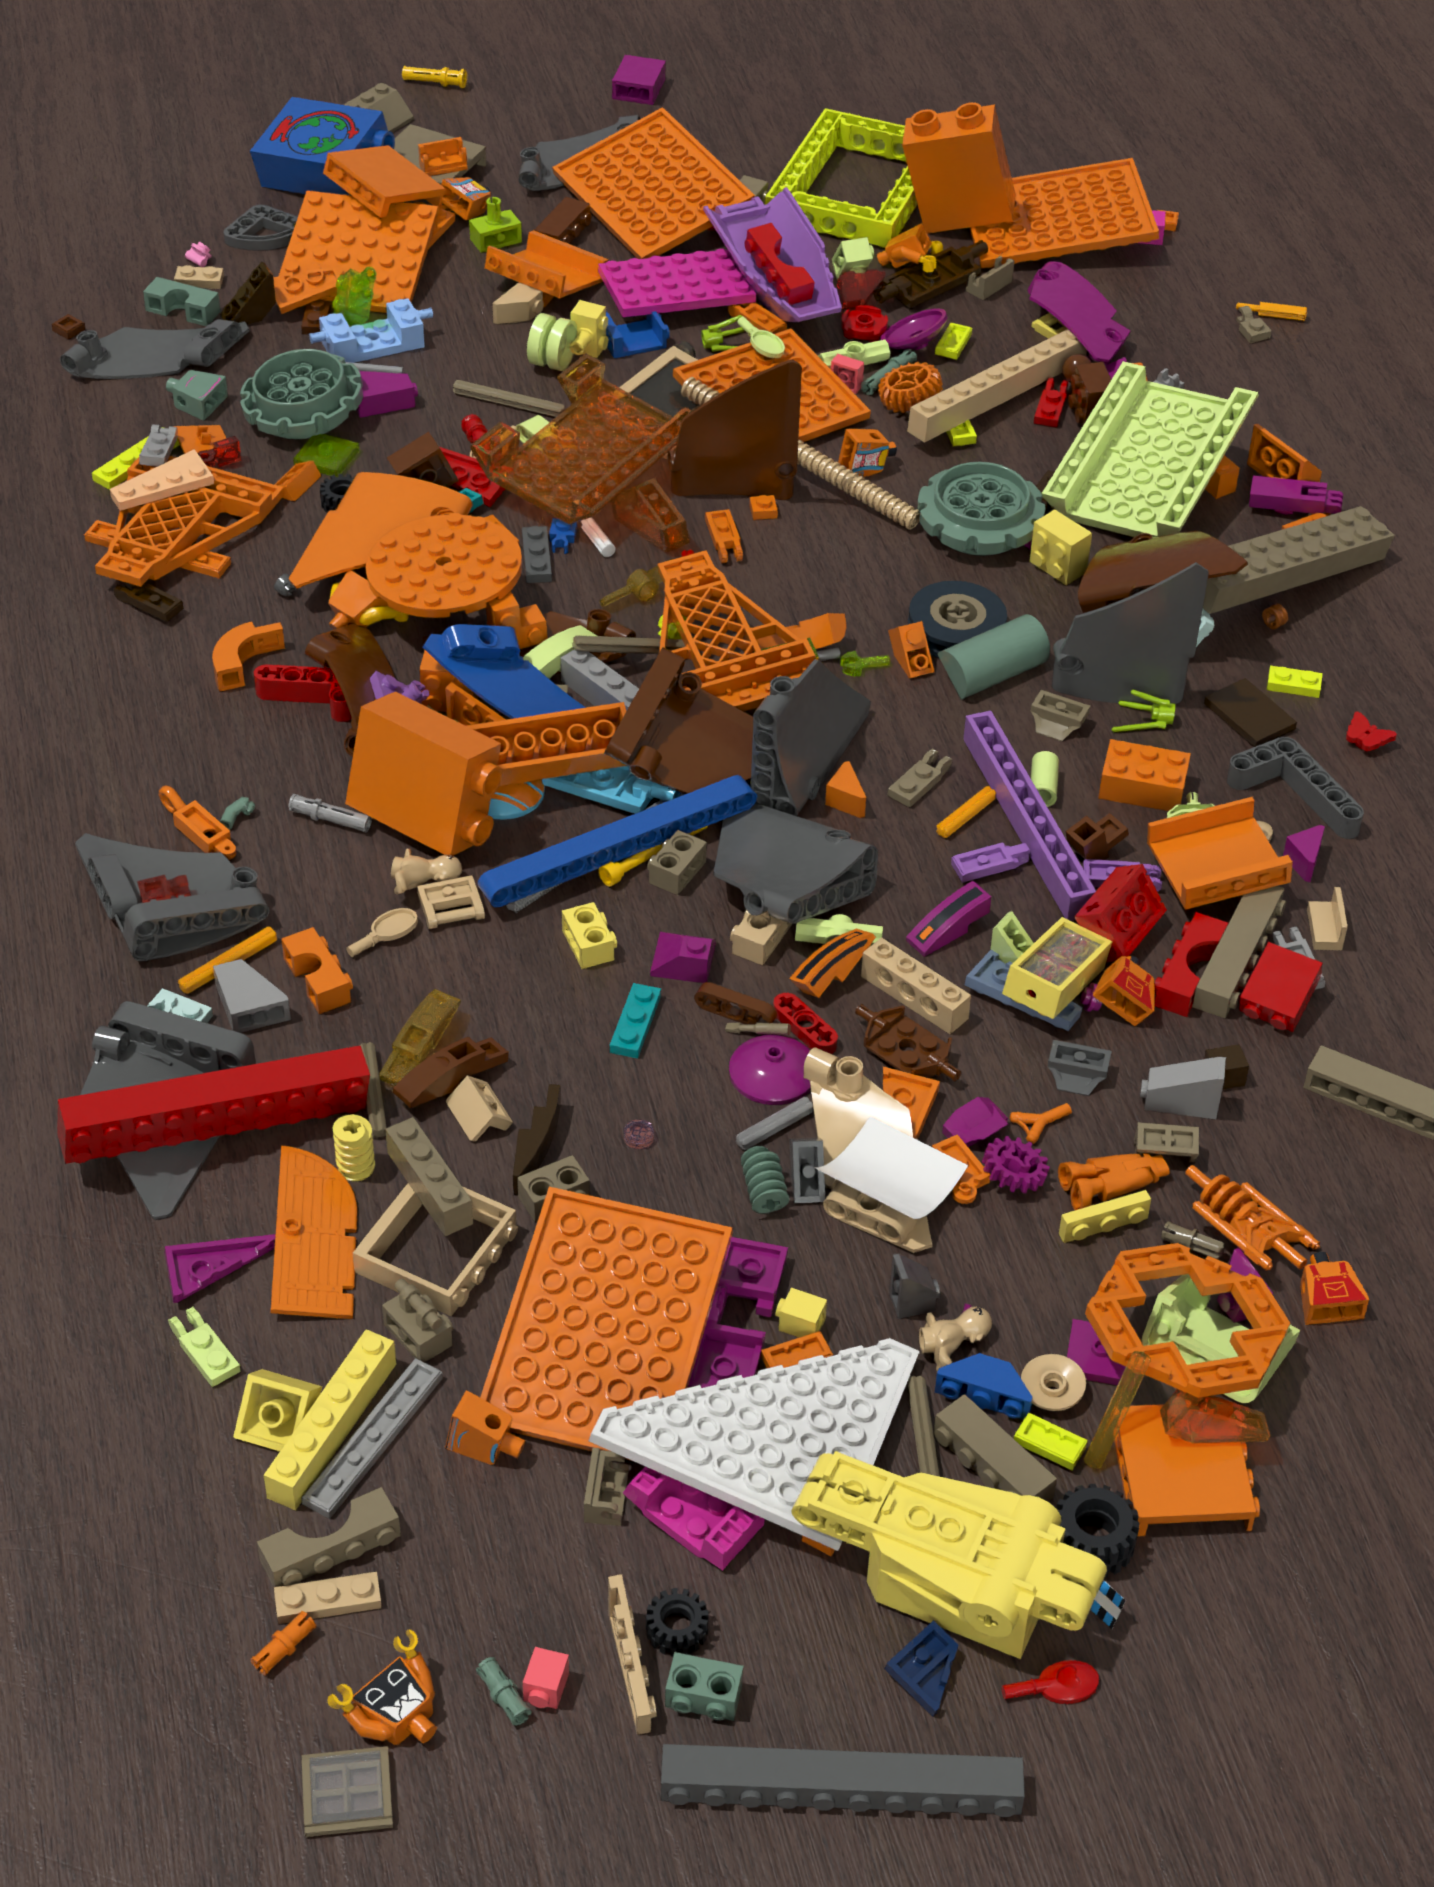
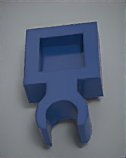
(562, 534)

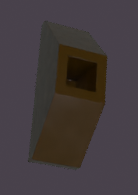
(253, 298)

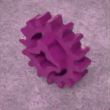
(1015, 1164)

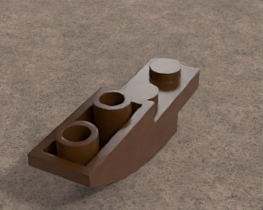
(445, 1068)

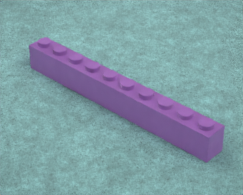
(1028, 813)

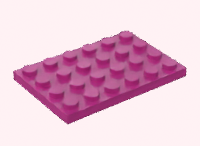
(675, 283)

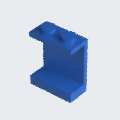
(637, 336)

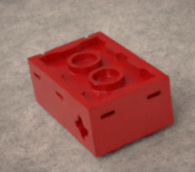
(1123, 909)

